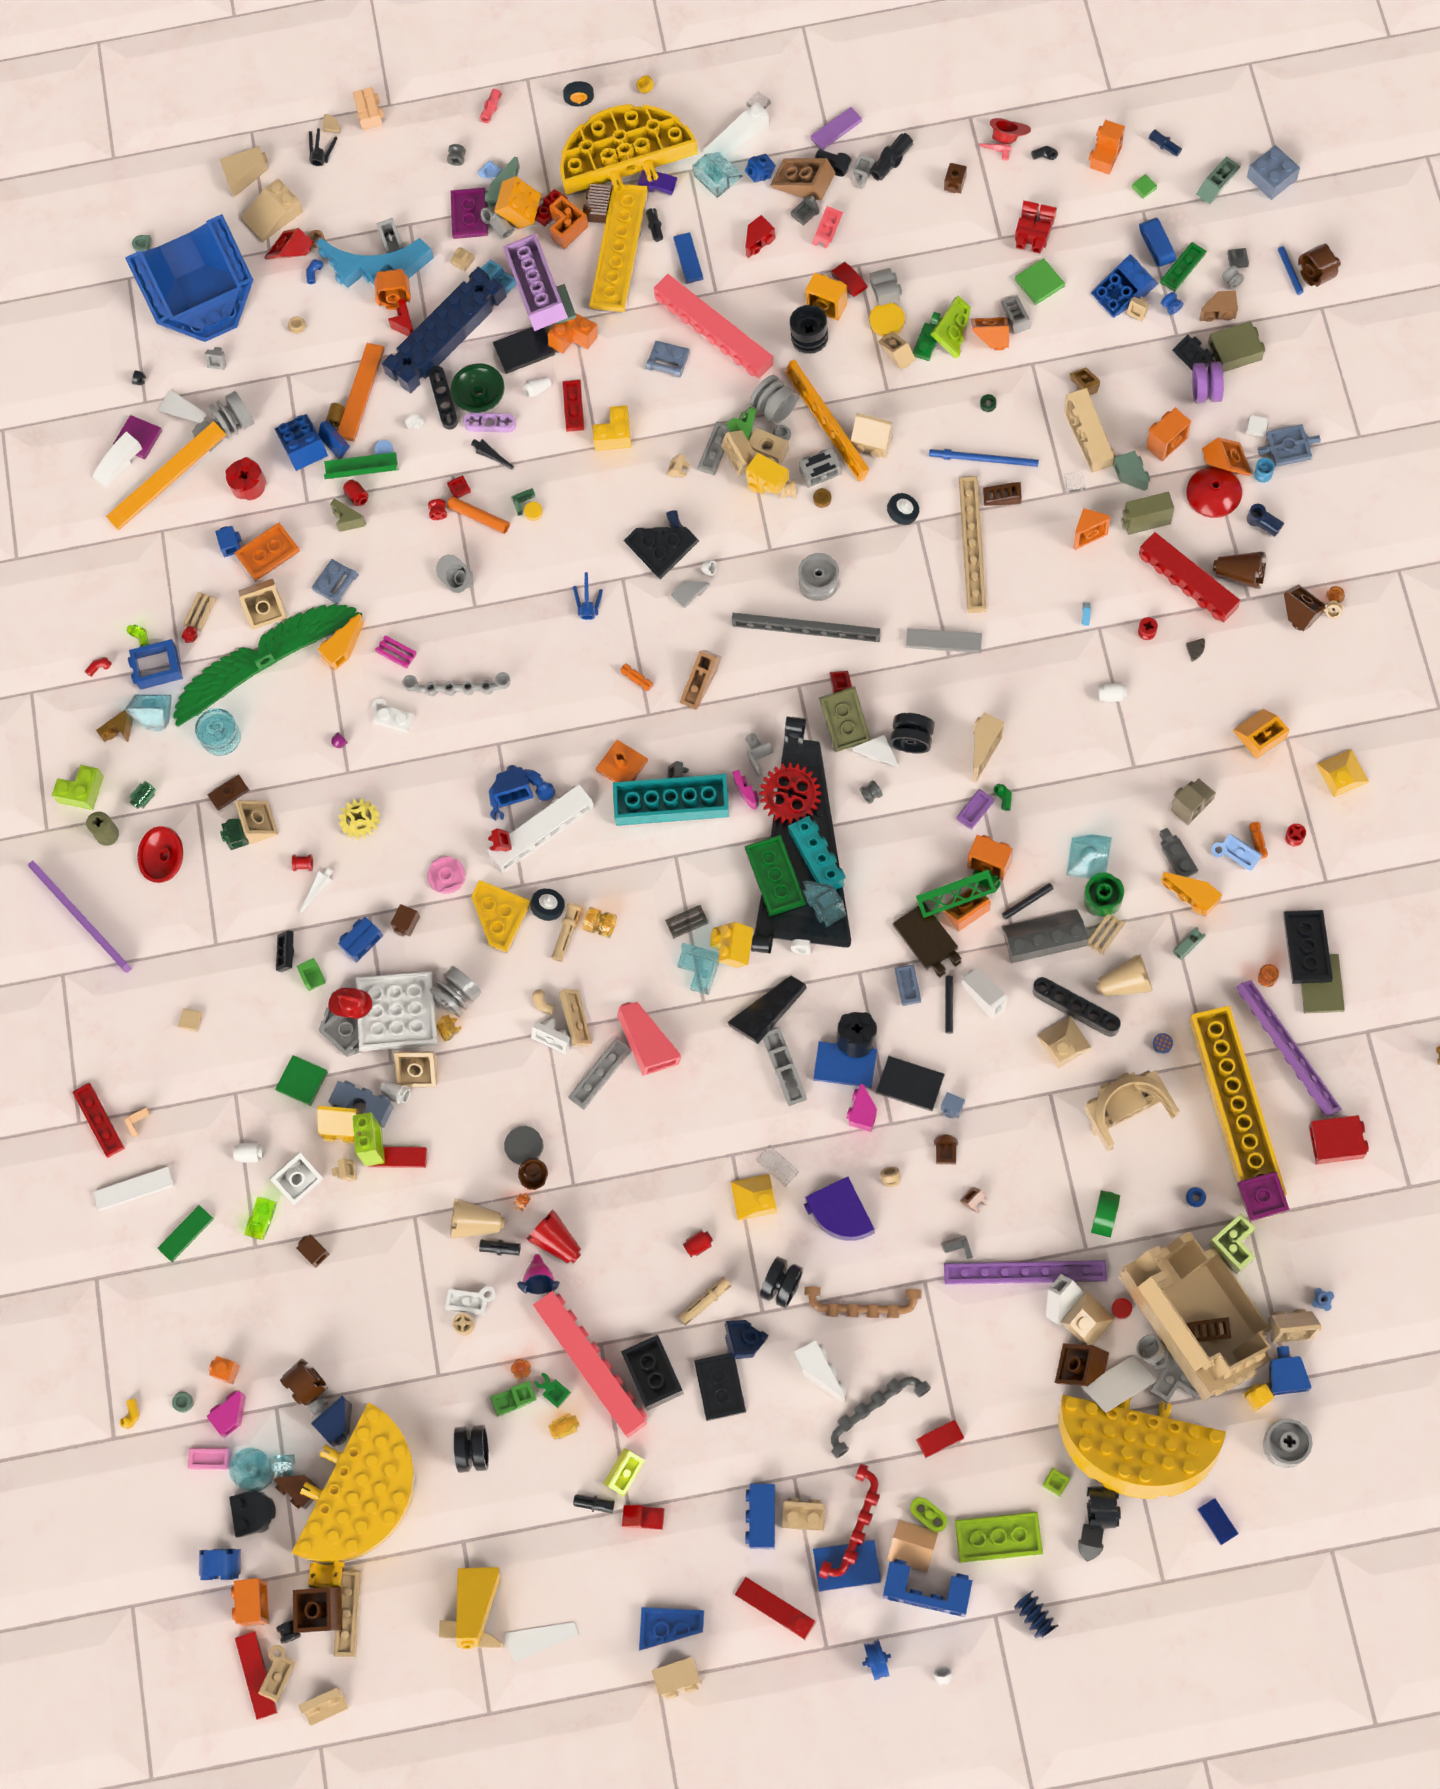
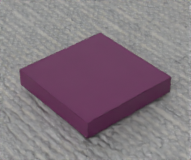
(143, 432)
(1263, 1196)

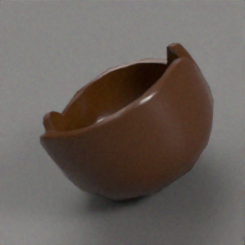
(533, 1173)

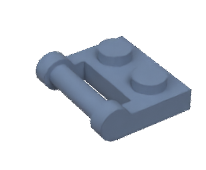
(668, 354)
(330, 579)

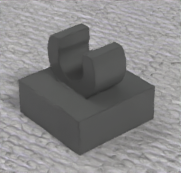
(1238, 258)
(676, 770)

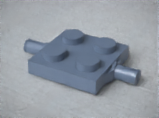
(1289, 445)

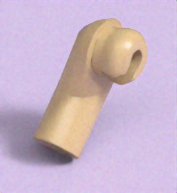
(540, 1004)

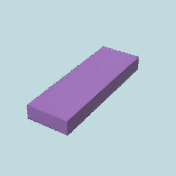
(836, 128)

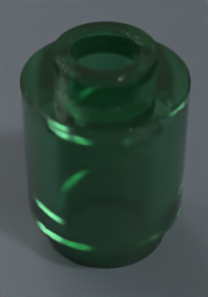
(142, 795)

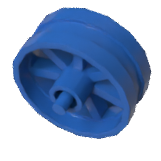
(876, 1659)

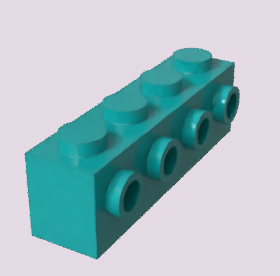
(815, 853)

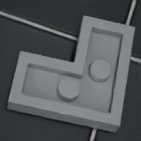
(1169, 1382)

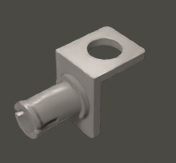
(757, 751)

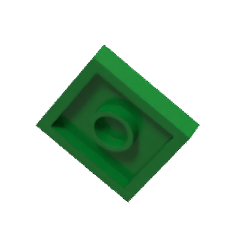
(301, 1080)

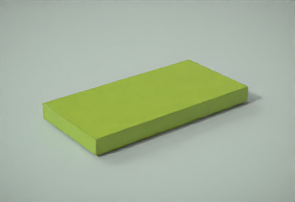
(998, 1537)

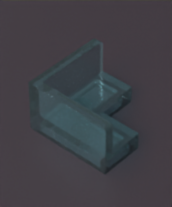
(703, 963)

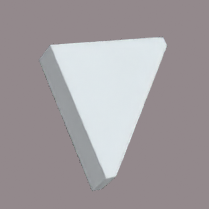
(878, 750)

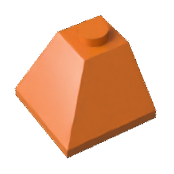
(992, 331)
(1227, 456)

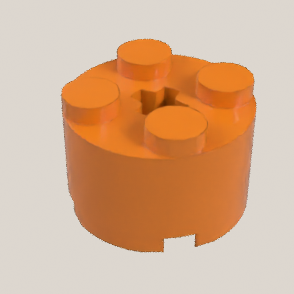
(391, 287)

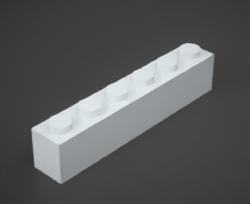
(543, 826)

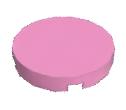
(446, 875)

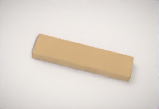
(347, 1637)

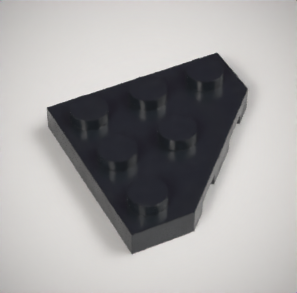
(661, 546)

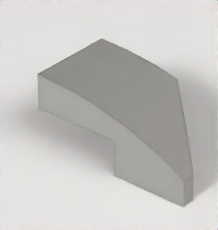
(862, 169)
(688, 591)

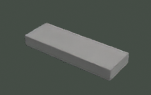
(713, 452)

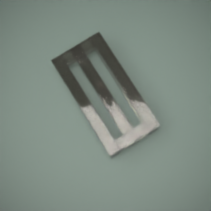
(675, 934)

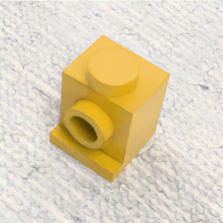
(1258, 1396)

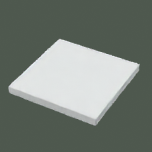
(400, 1011)

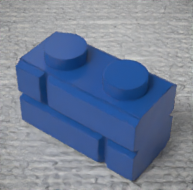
(360, 939)

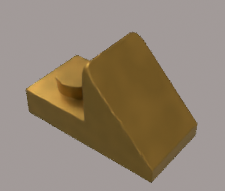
(1085, 379)
(120, 723)

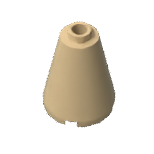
(1126, 979)
(474, 1220)

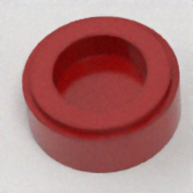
(1121, 1308)

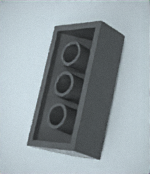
(1045, 936)

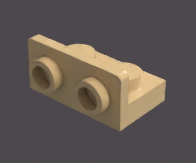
(803, 1515)
(324, 1706)

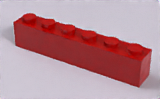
(1189, 577)

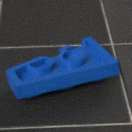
(668, 1625)

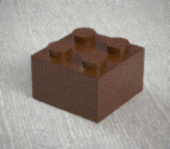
(317, 1610)

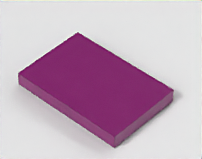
(466, 213)

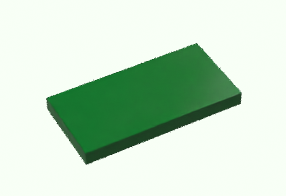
(775, 875)

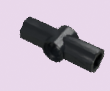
(891, 156)

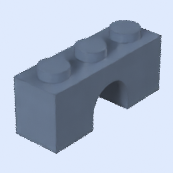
(346, 1096)

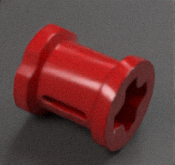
(302, 862)

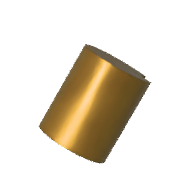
(335, 414)

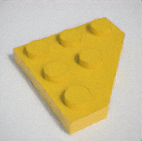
(499, 914)

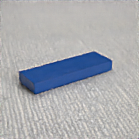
(688, 258)

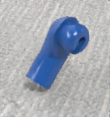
(310, 271)

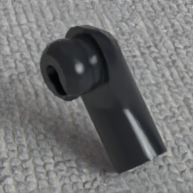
(1046, 152)

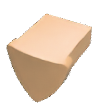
(135, 1117)

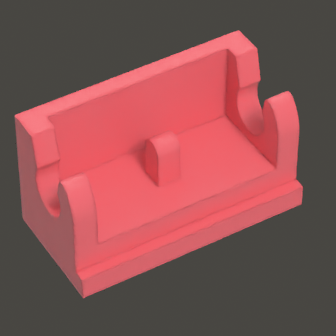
(827, 226)

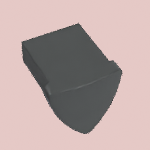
(805, 210)
(957, 1243)
(1090, 1544)

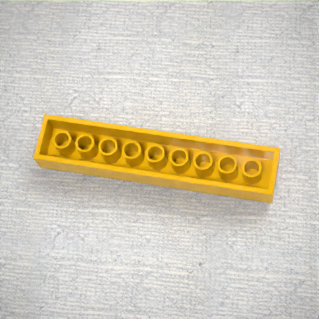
(1234, 1094)

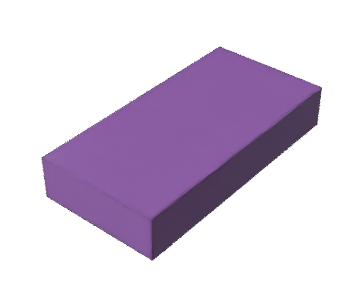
(975, 809)

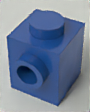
(228, 540)

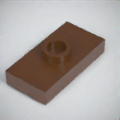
(228, 792)

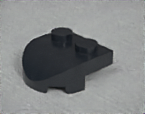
(251, 1513)

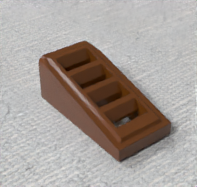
(1010, 500)
(1226, 1326)

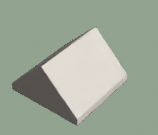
(296, 1178)

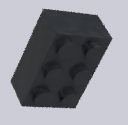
(652, 1372)

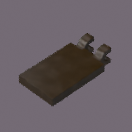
(927, 940)

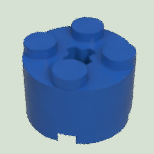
(220, 1563)

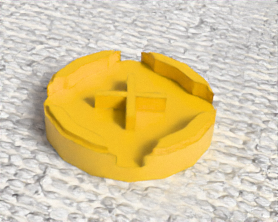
(887, 319)

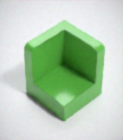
(311, 974)

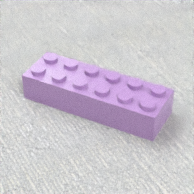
(535, 282)

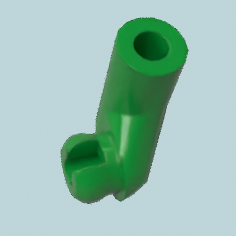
(1005, 795)

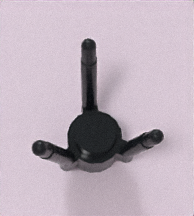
(317, 156)

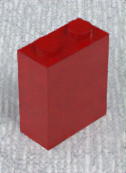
(1338, 1139)

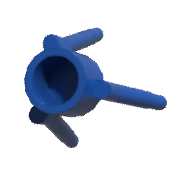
(587, 610)

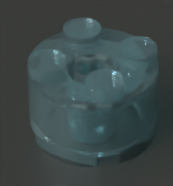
(243, 1463)

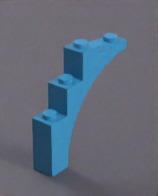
(352, 267)

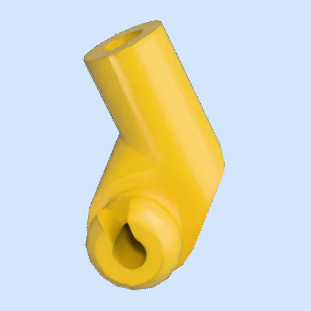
(132, 1416)

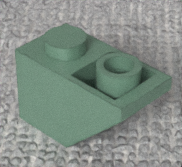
(1130, 470)

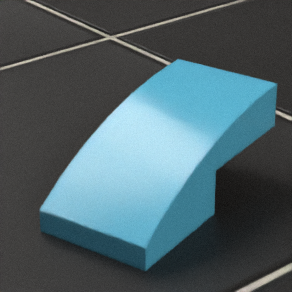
(496, 271)

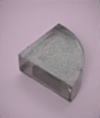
(1195, 649)

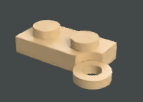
(277, 1674)

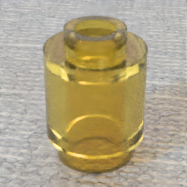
(564, 1426)

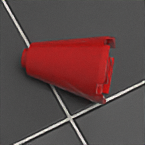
(555, 1238)

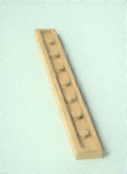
(972, 544)

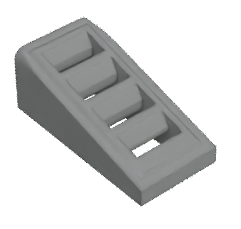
(1019, 324)

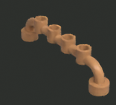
(853, 1309)

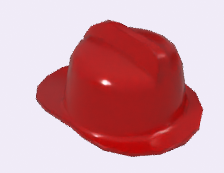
(1008, 131)
(350, 1003)

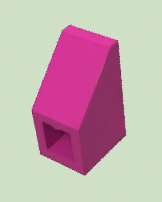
(863, 1111)
(228, 1415)

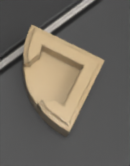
(330, 124)

